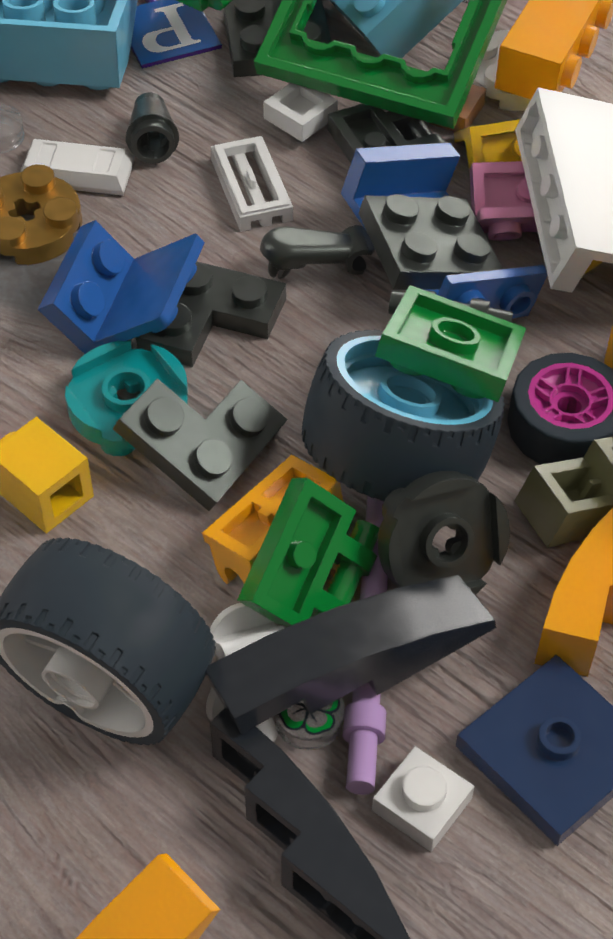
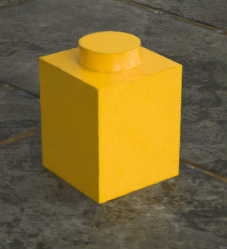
(43, 474)

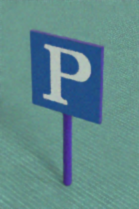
(170, 32)

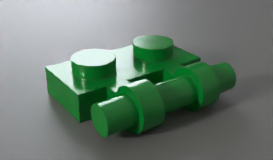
(300, 552)

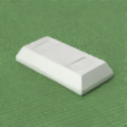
(83, 165)

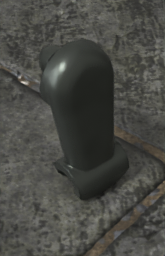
(296, 247)

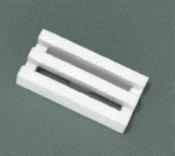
(259, 209)

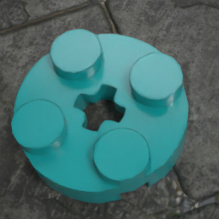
(104, 371)

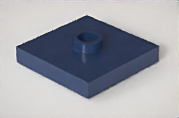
(547, 748)

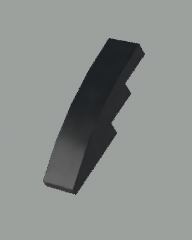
(351, 645)
(320, 855)

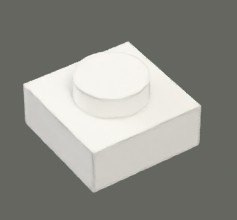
(299, 110)
(422, 798)

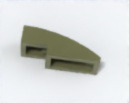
(570, 495)

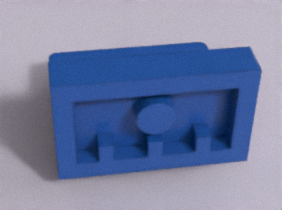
(111, 296)

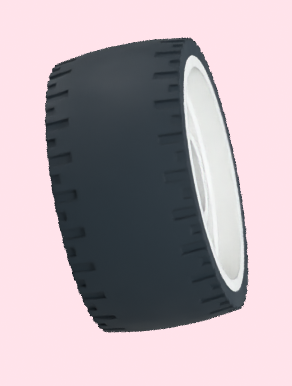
(103, 640)

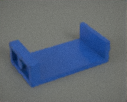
(426, 172)

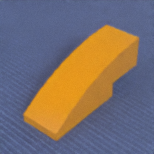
(581, 602)

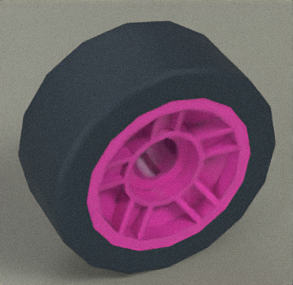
(561, 407)

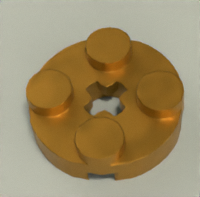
(55, 213)

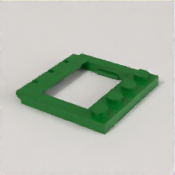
(381, 80)

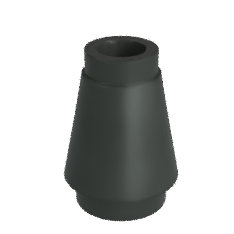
(151, 130)

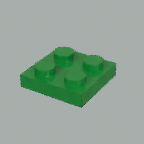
(451, 344)

